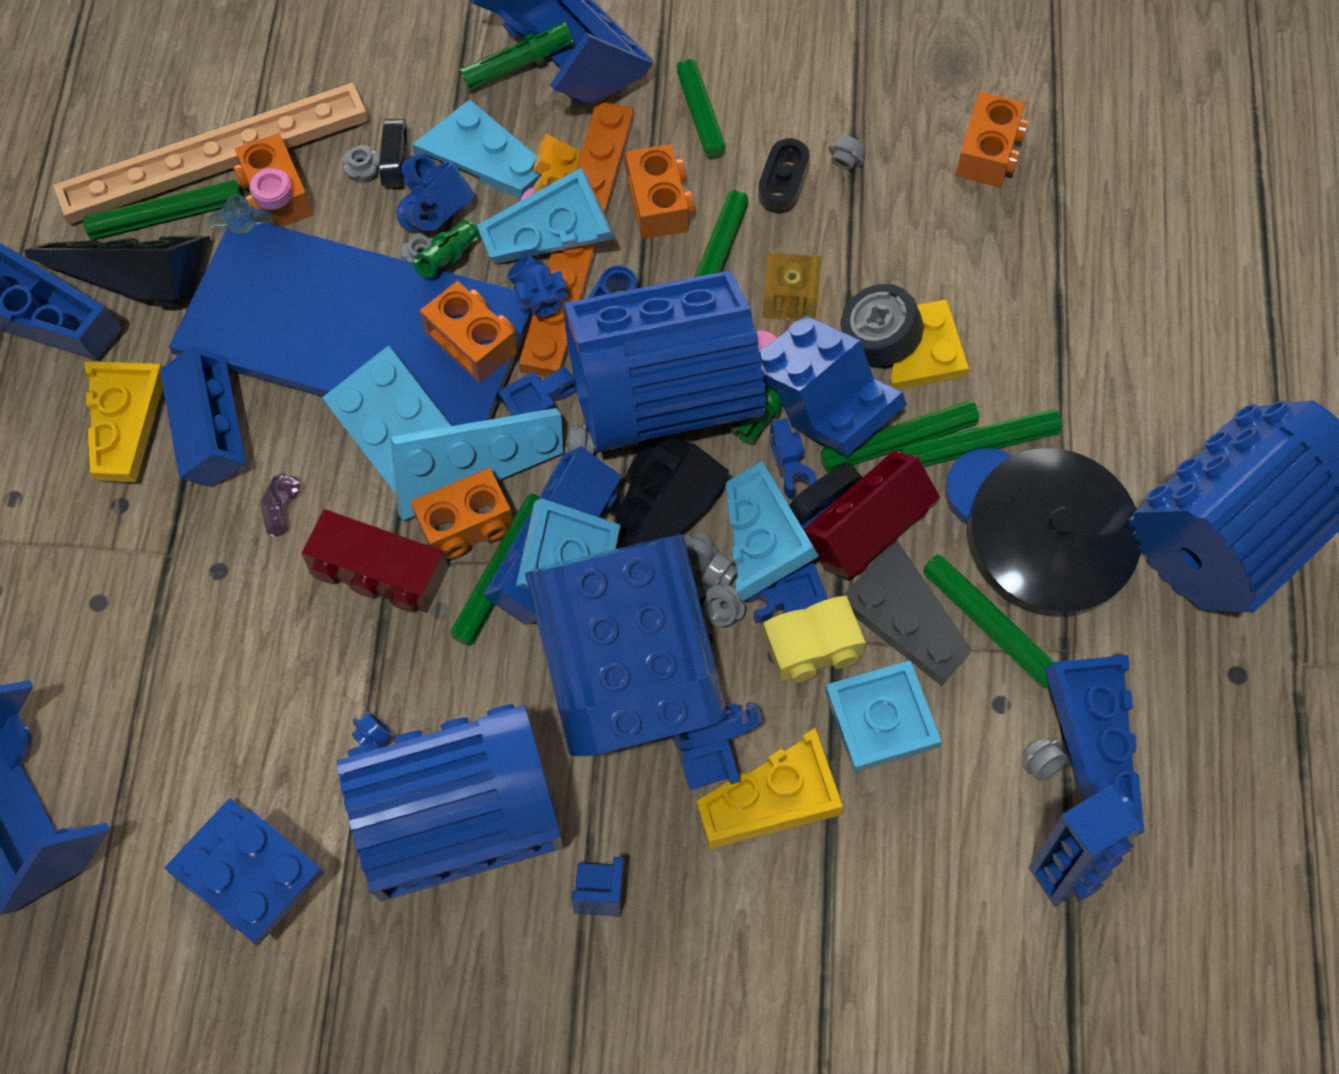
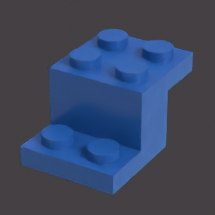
(828, 385)
(244, 871)

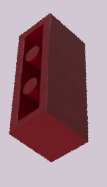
(871, 514)
(374, 561)

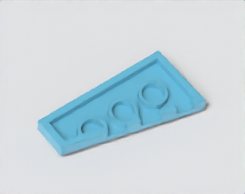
(448, 454)

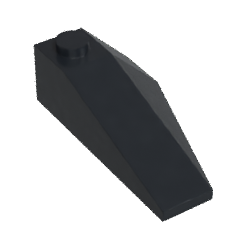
(142, 270)
(667, 490)

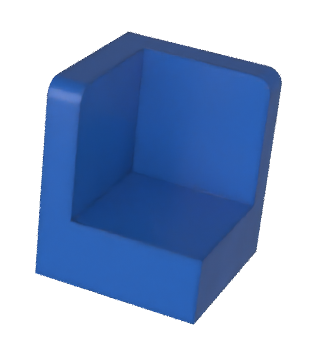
(708, 765)
(599, 889)

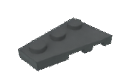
(907, 615)

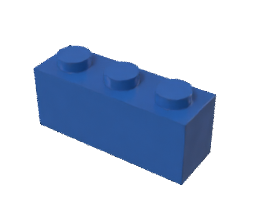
(202, 416)

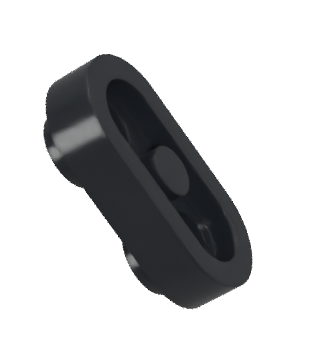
(782, 177)

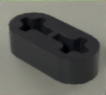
(393, 152)
(824, 492)

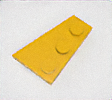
(122, 414)
(777, 796)

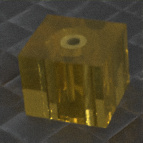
(791, 286)

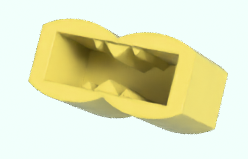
(814, 639)

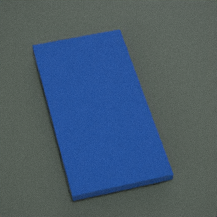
(321, 309)

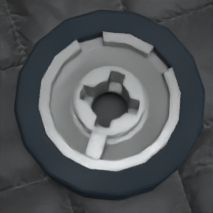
(902, 325)

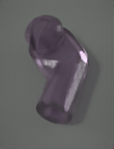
(273, 500)

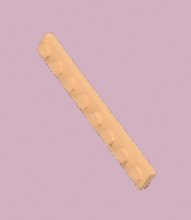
(206, 153)

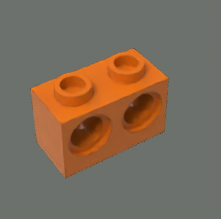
(991, 138)
(272, 153)
(657, 182)
(462, 336)
(457, 505)

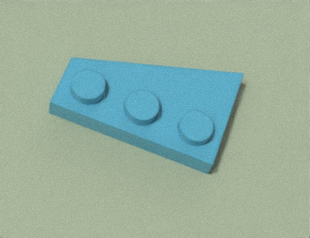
(481, 148)
(547, 221)
(765, 532)

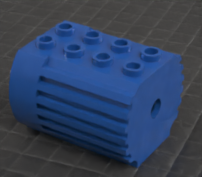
(664, 359)
(1246, 507)
(626, 646)
(448, 803)

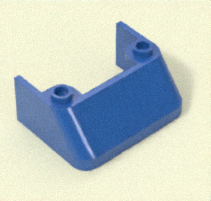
(602, 52)
(31, 851)

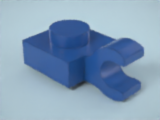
(534, 395)
(787, 449)

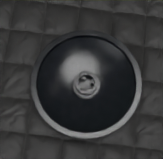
(1053, 532)

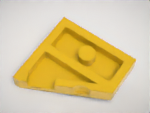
(937, 356)

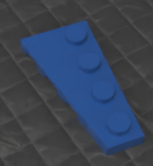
(1095, 724)

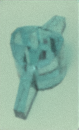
(239, 215)

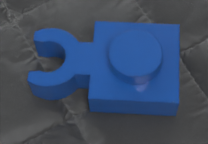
(791, 593)

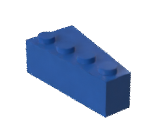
(50, 310)

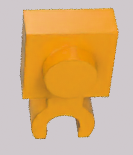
(554, 161)

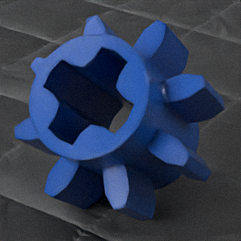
(541, 291)

